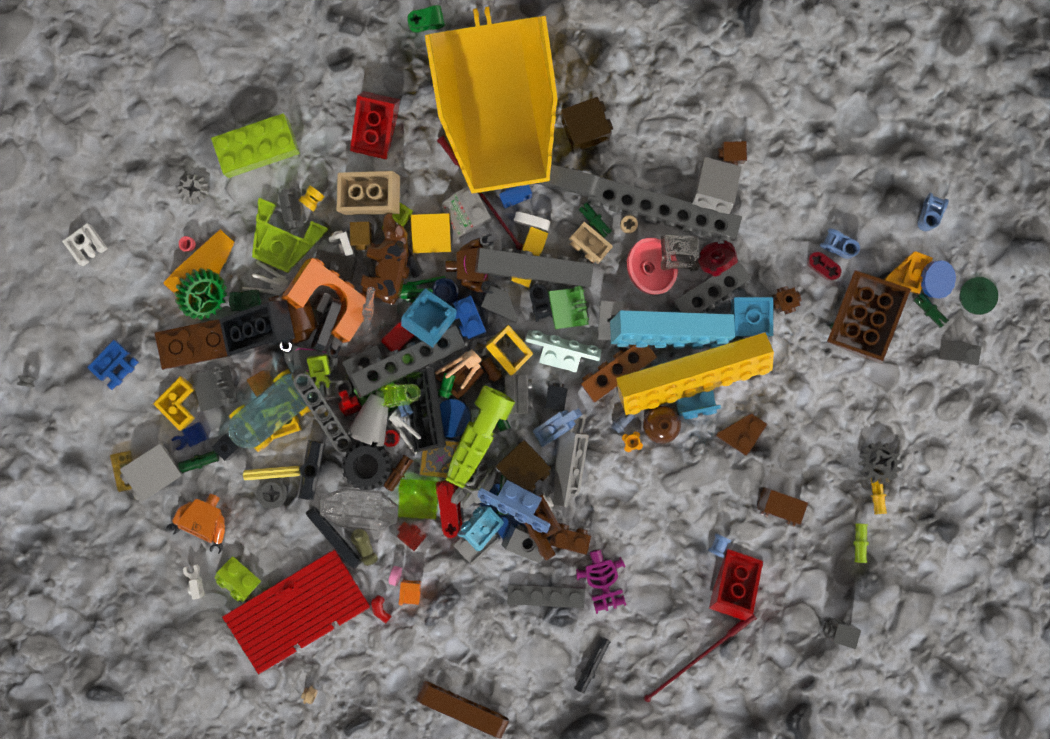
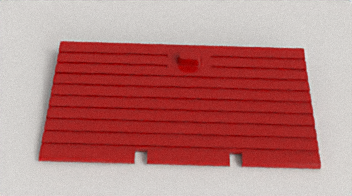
(296, 611)

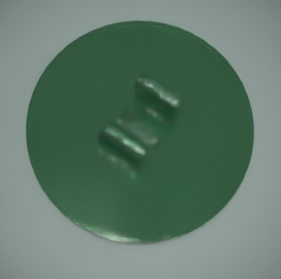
(978, 295)

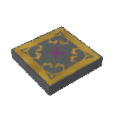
(437, 461)

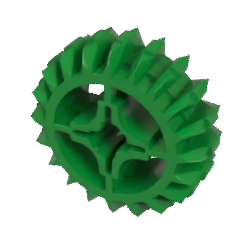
(196, 284)

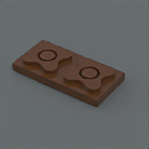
(190, 344)

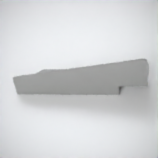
(569, 462)

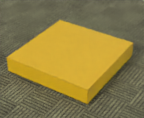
(431, 233)

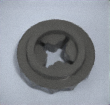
(265, 499)

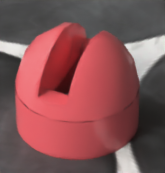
(186, 245)

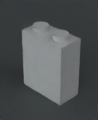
(717, 185)
(150, 472)

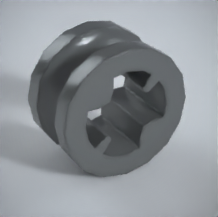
(26, 381)

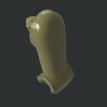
(362, 543)

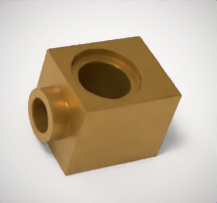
(360, 235)

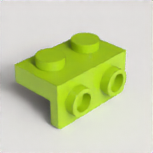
(236, 579)

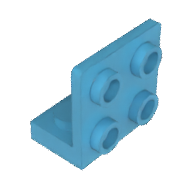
(700, 403)

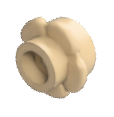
(309, 695)

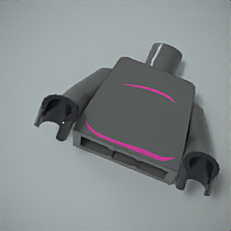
(297, 356)

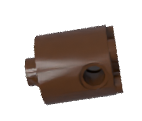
(302, 320)

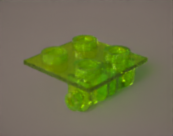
(417, 499)

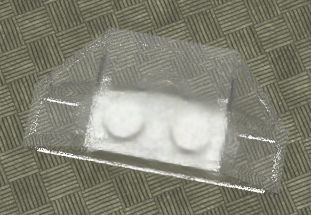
(359, 509)

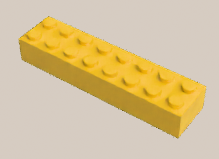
(695, 374)

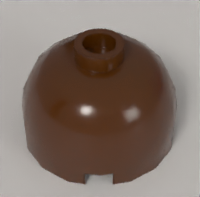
(662, 424)

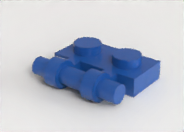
(108, 360)

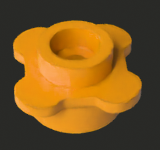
(636, 445)

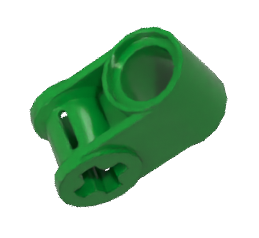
(428, 18)

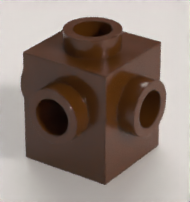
(780, 303)

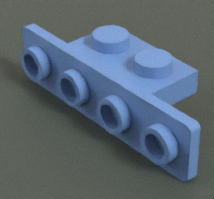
(516, 502)

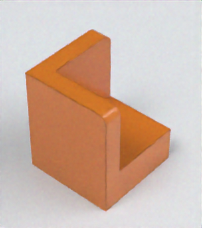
(410, 592)

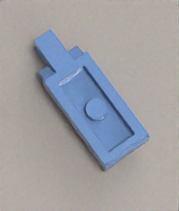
(556, 426)

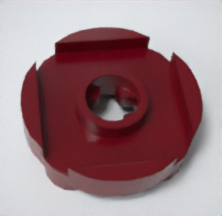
(727, 257)

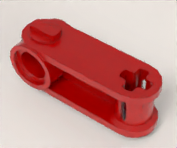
(449, 512)

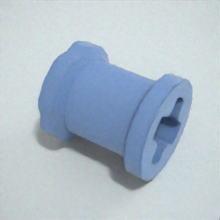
(719, 545)

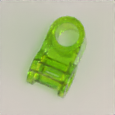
(396, 394)

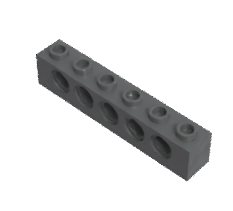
(364, 386)

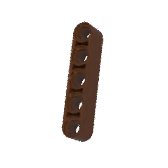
(462, 709)

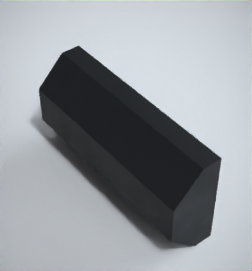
(426, 411)

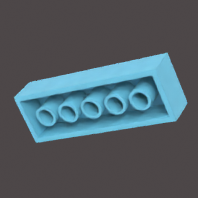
(671, 329)

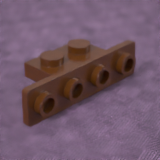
(540, 538)

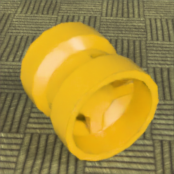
(308, 201)

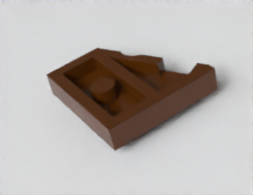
(743, 433)

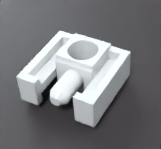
(91, 237)

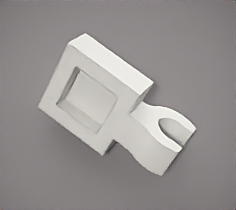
(195, 585)

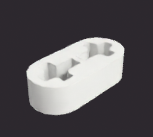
(531, 221)

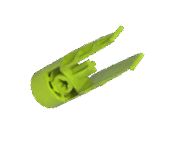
(478, 434)

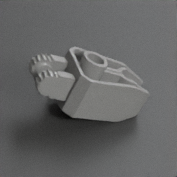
(481, 478)

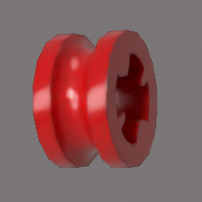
(397, 438)

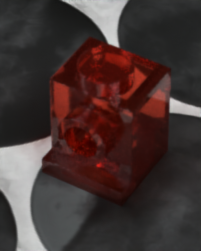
(411, 535)

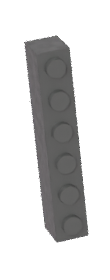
(535, 268)

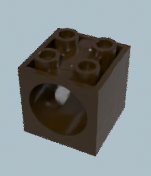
(586, 124)
(524, 466)

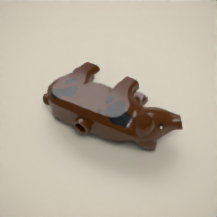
(391, 262)

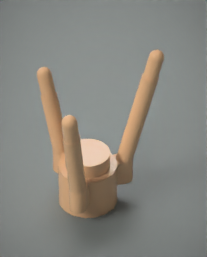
(469, 359)

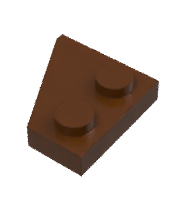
(461, 375)

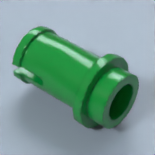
(446, 386)

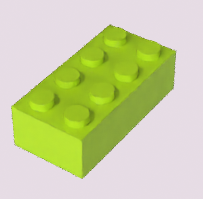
(255, 145)

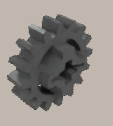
(883, 471)

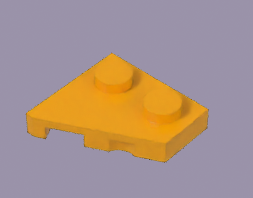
(909, 272)

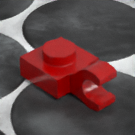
(349, 405)

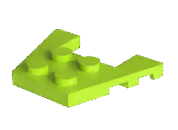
(278, 246)

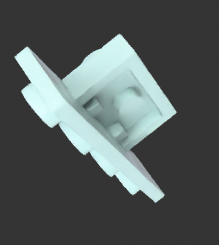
(562, 352)

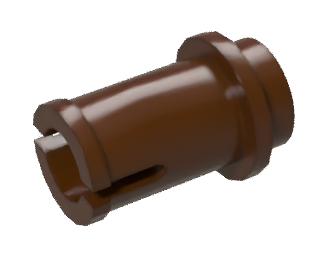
(491, 370)

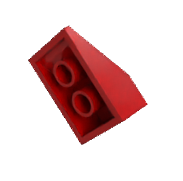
(374, 124)
(736, 585)

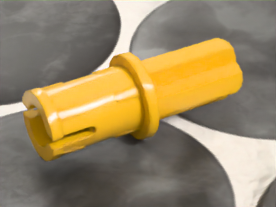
(878, 498)

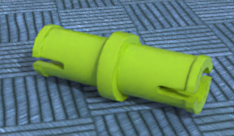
(860, 543)

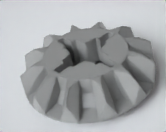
(197, 196)

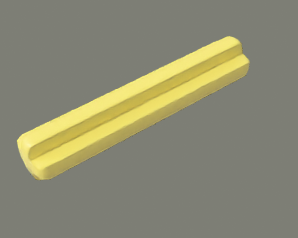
(267, 473)

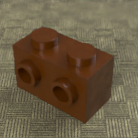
(571, 539)

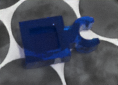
(192, 435)

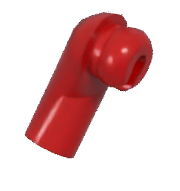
(377, 609)

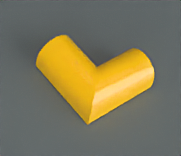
(170, 403)

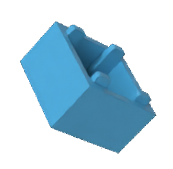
(752, 316)
(428, 317)

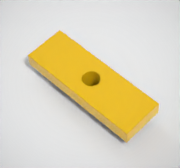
(534, 243)

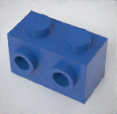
(471, 322)

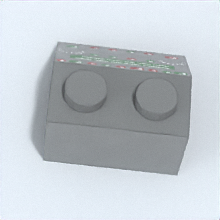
(466, 212)

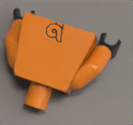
(201, 520)

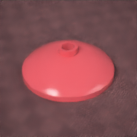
(649, 254)

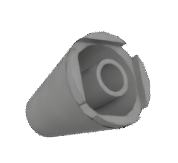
(371, 421)

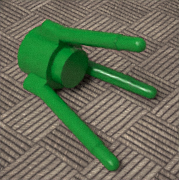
(410, 290)

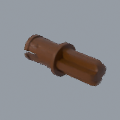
(398, 473)

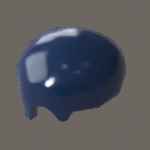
(445, 290)

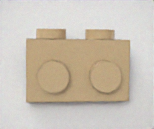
(590, 243)

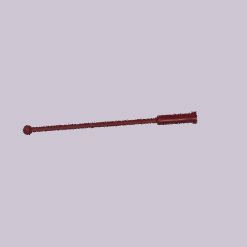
(448, 149)
(731, 632)

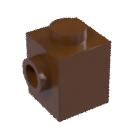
(733, 152)

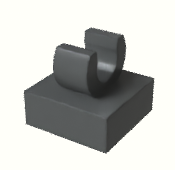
(320, 301)

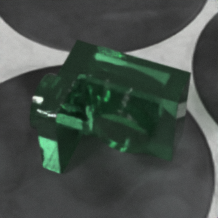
(244, 300)

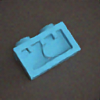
(480, 527)

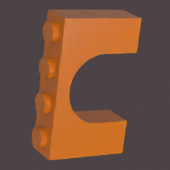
(314, 274)

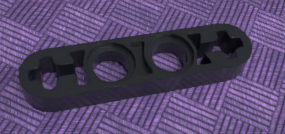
(333, 537)

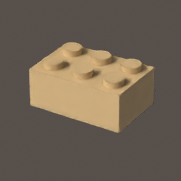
(368, 193)

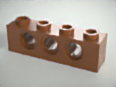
(595, 391)

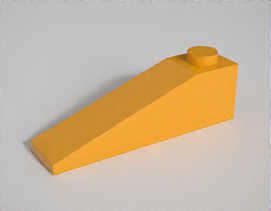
(209, 256)

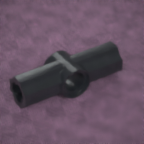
(308, 482)

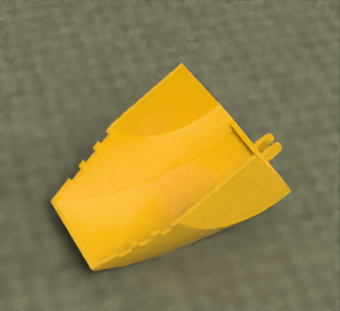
(496, 100)

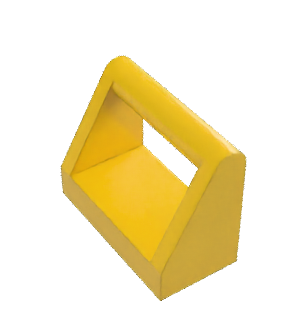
(500, 356)

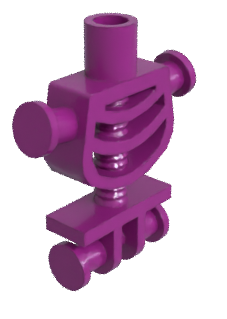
(598, 563)

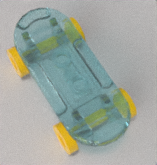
(267, 413)

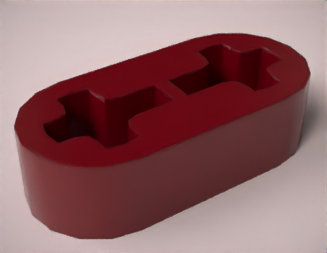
(827, 262)

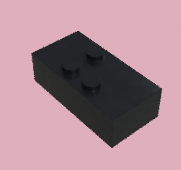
(257, 328)

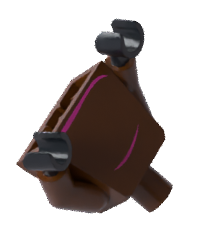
(466, 266)

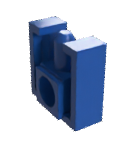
(515, 195)

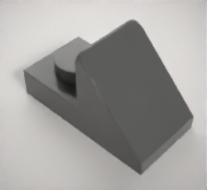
(960, 352)

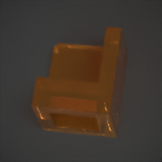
(260, 382)

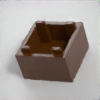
(782, 506)

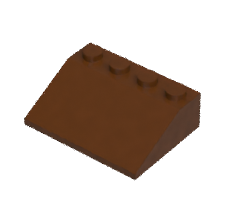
(868, 316)

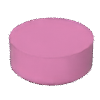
(395, 575)

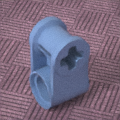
(934, 209)
(839, 243)

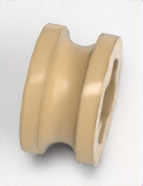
(624, 220)

